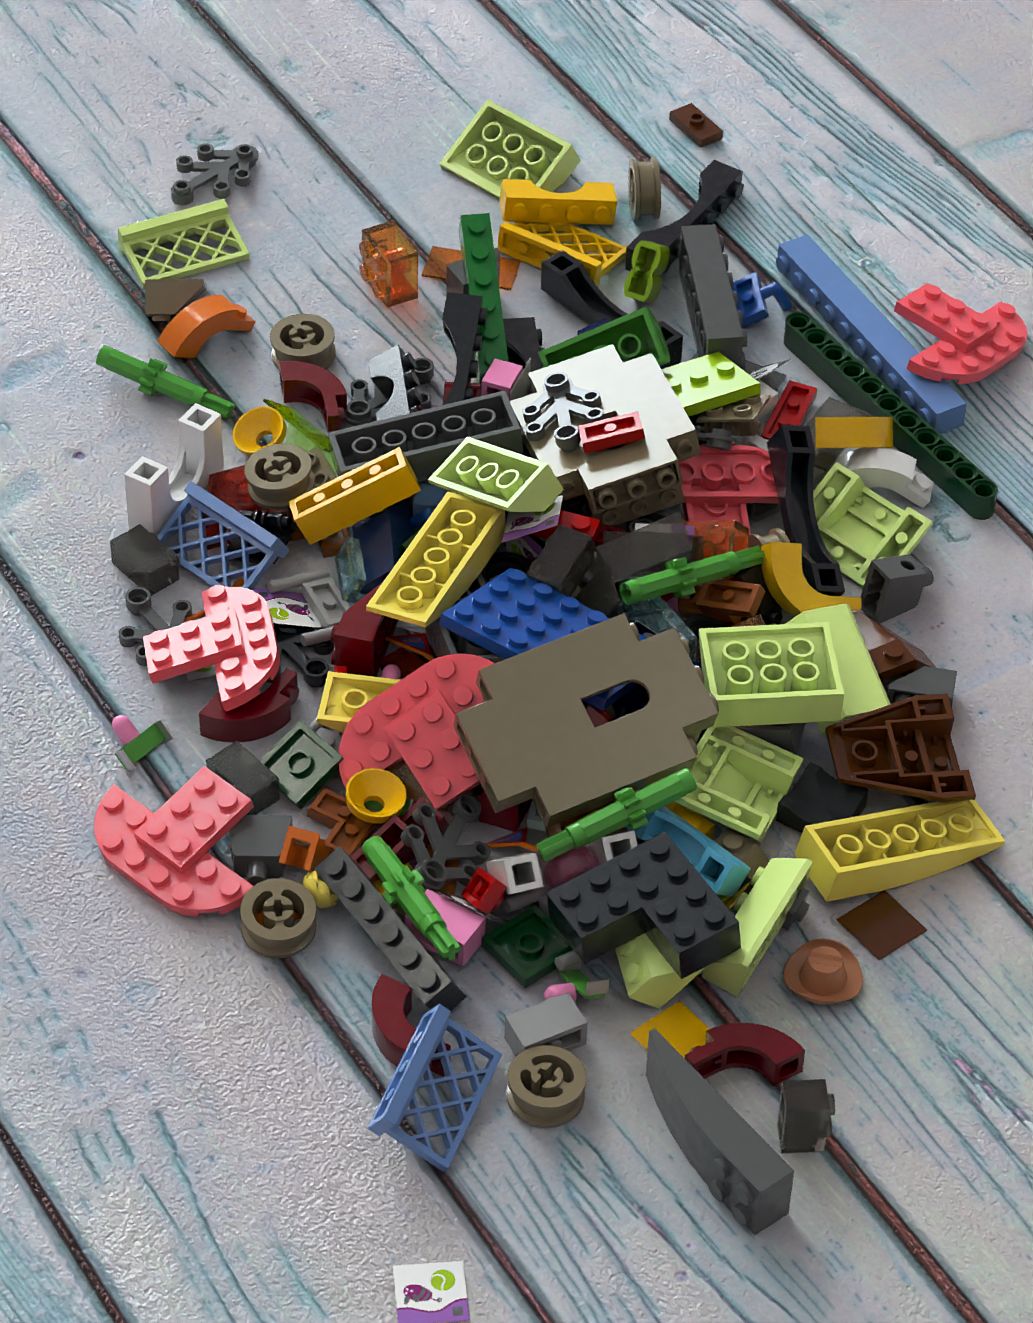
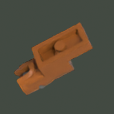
(723, 600)

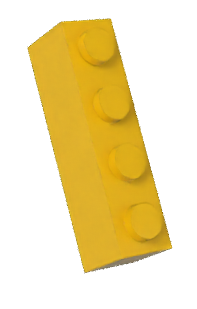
(354, 496)

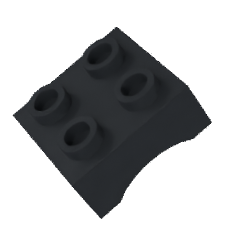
(819, 799)

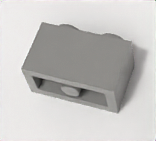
(551, 1022)

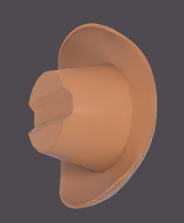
(823, 972)

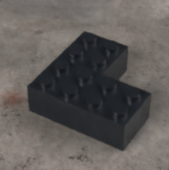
(650, 893)

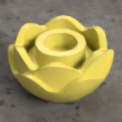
(320, 890)

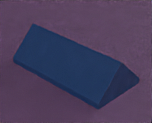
(379, 540)

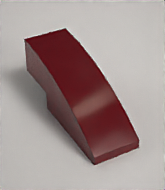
(391, 834)

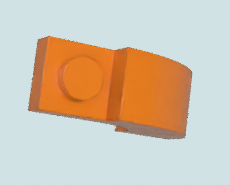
(199, 322)

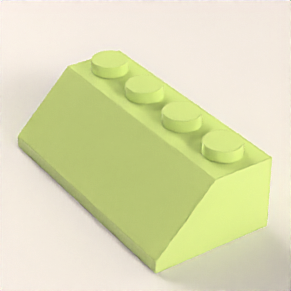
(498, 477)
(858, 674)
(760, 919)
(648, 973)

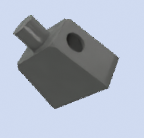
(893, 587)
(257, 846)

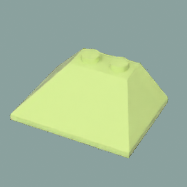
(862, 524)
(740, 781)

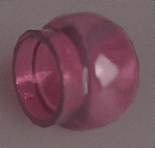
(569, 866)

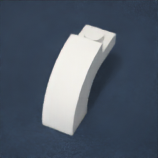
(889, 470)

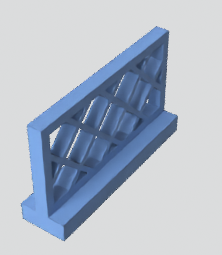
(228, 519)
(408, 1077)

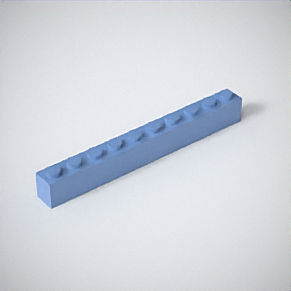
(867, 332)

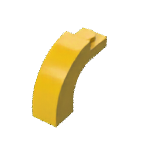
(854, 432)
(787, 582)

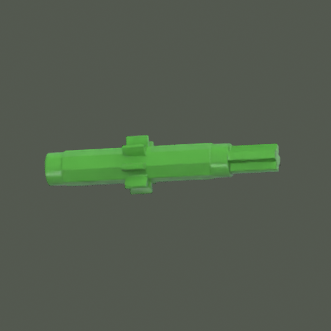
(154, 378)
(682, 576)
(627, 810)
(405, 890)

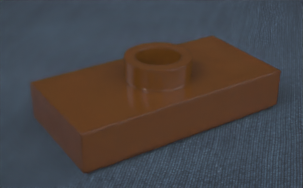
(696, 125)

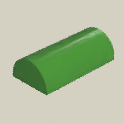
(630, 335)

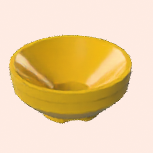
(255, 425)
(375, 786)

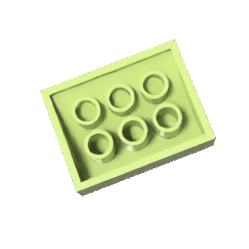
(509, 147)
(772, 674)

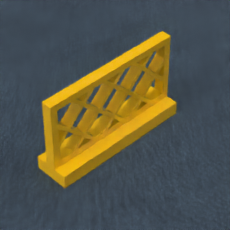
(523, 243)

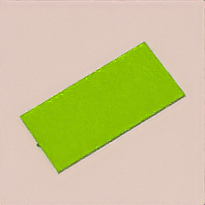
(302, 425)

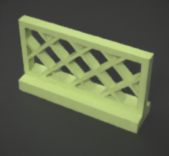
(176, 228)

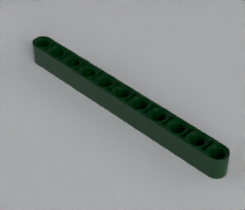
(911, 433)

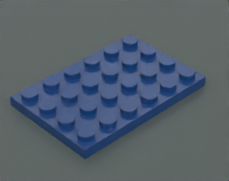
(521, 614)

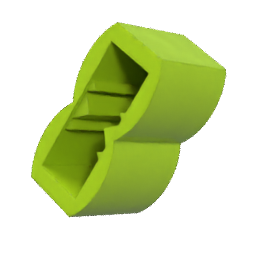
(648, 264)

